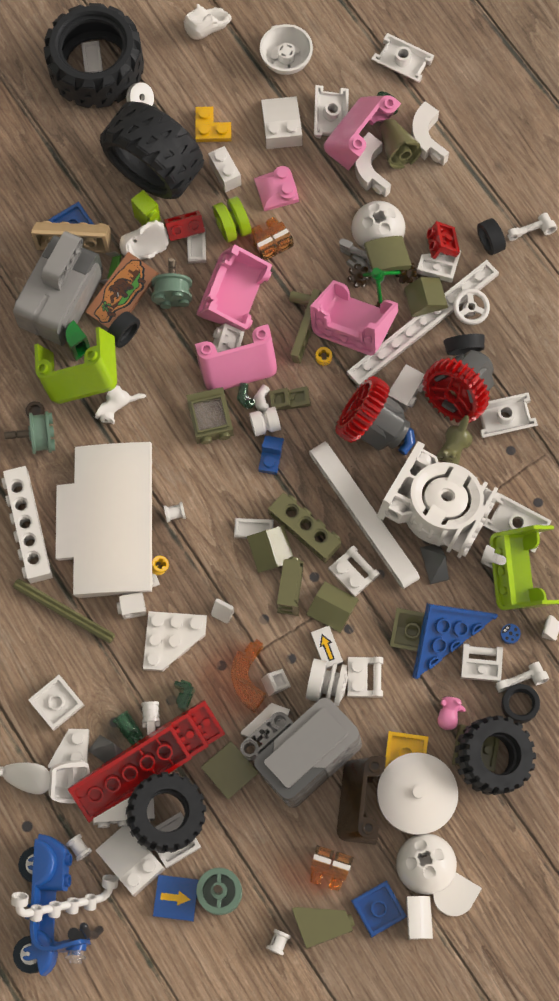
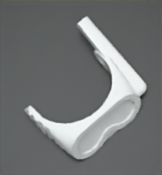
(490, 557)

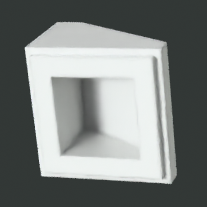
(222, 611)
(551, 628)
(275, 682)

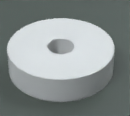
(140, 89)

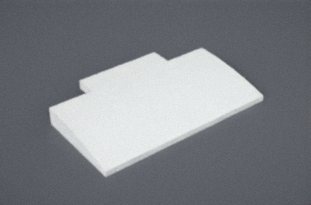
(107, 519)

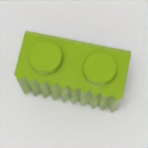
(145, 208)

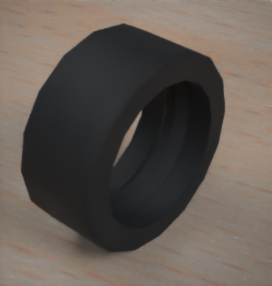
(491, 236)
(124, 328)
(524, 689)

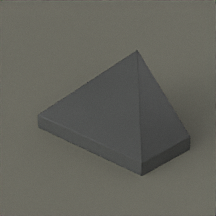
(435, 563)
(104, 749)

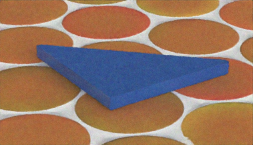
(445, 631)

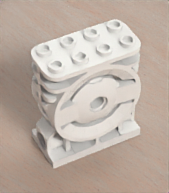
(444, 481)

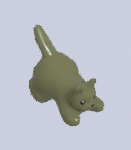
(456, 440)

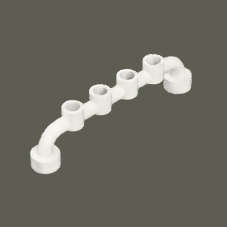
(20, 900)

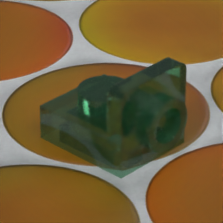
(184, 698)

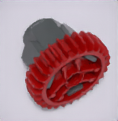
(460, 385)
(373, 417)

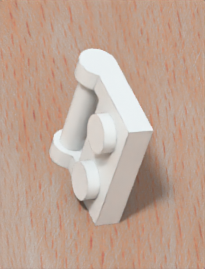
(349, 576)
(481, 669)
(358, 677)

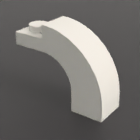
(423, 120)
(363, 167)

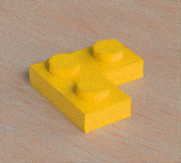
(209, 131)

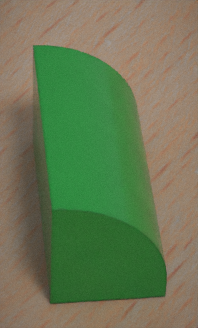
(76, 340)

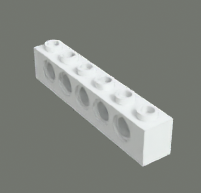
(11, 480)

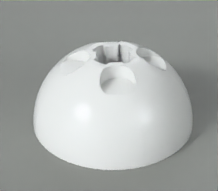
(286, 49)
(367, 227)
(420, 873)

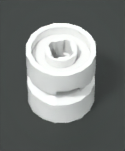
(265, 421)

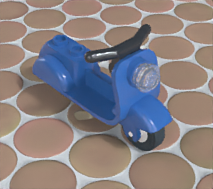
(48, 871)

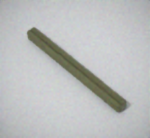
(64, 611)

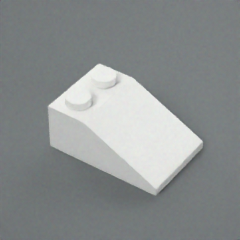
(282, 122)
(129, 860)

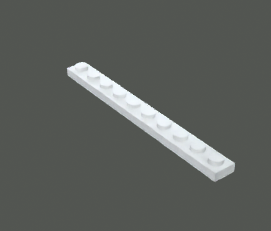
(419, 326)

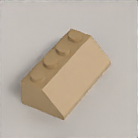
(95, 237)

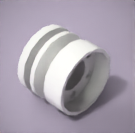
(326, 682)

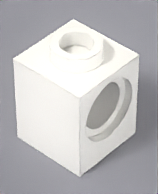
(131, 605)

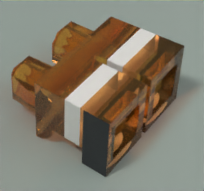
(271, 240)
(338, 871)

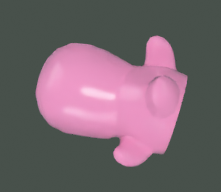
(449, 713)

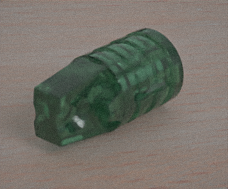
(128, 727)

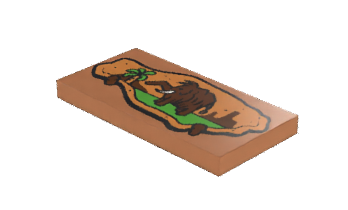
(122, 290)

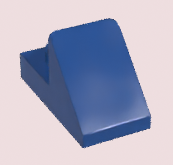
(271, 455)

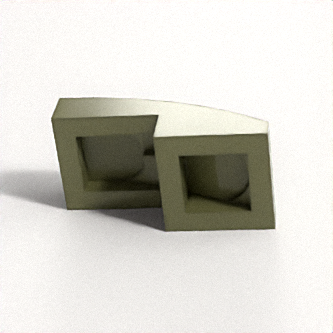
(290, 399)

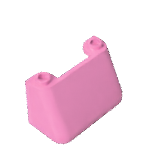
(345, 143)
(233, 288)
(351, 321)
(238, 364)

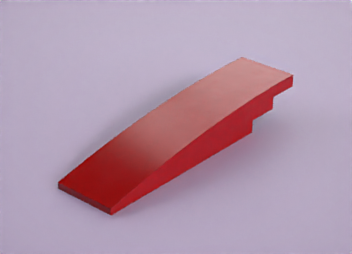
(156, 753)

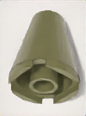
(399, 144)

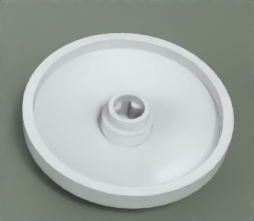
(417, 793)

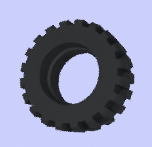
(519, 752)
(185, 793)

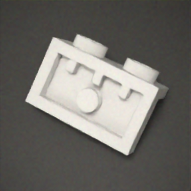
(227, 337)

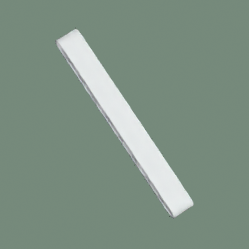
(364, 515)

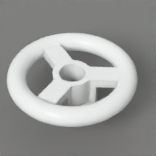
(470, 301)

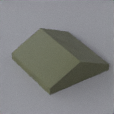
(425, 296)
(270, 548)
(332, 607)
(407, 629)

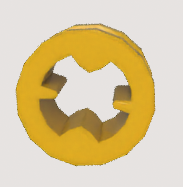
(319, 359)
(163, 561)

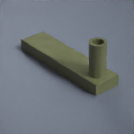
(305, 328)

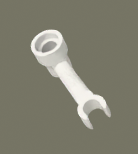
(545, 223)
(535, 673)

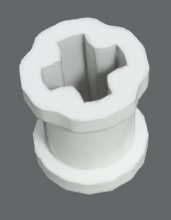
(174, 512)
(78, 847)
(278, 942)

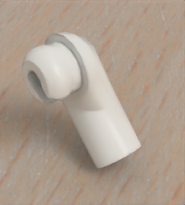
(260, 402)

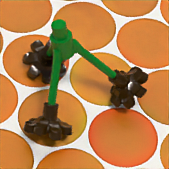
(360, 275)

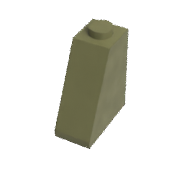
(322, 924)

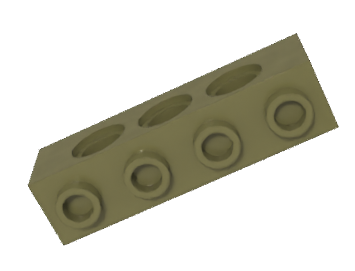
(323, 550)

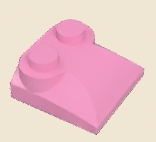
(277, 188)

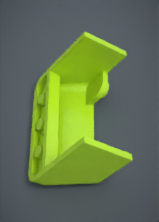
(91, 378)
(514, 578)

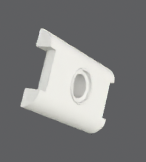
(411, 66)
(325, 121)
(495, 424)
(509, 510)

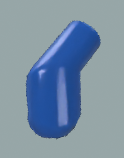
(409, 442)

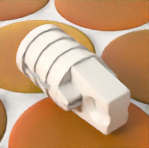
(150, 716)

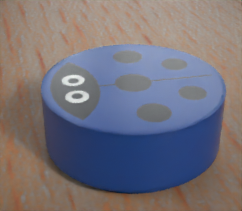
(510, 634)

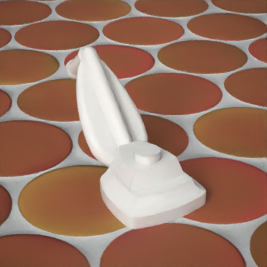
(38, 780)

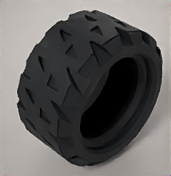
(87, 24)
(152, 150)

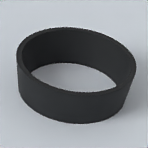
(464, 343)

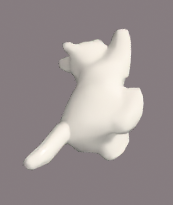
(116, 400)

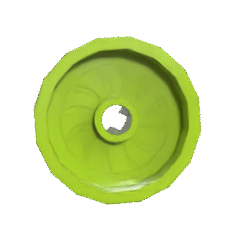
(231, 219)

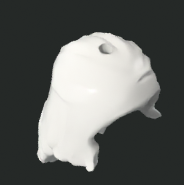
(203, 22)
(150, 240)

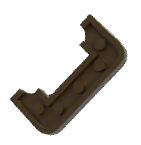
(351, 823)

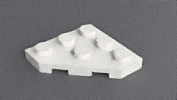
(170, 637)

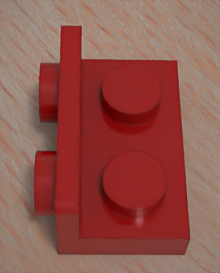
(184, 225)
(442, 239)

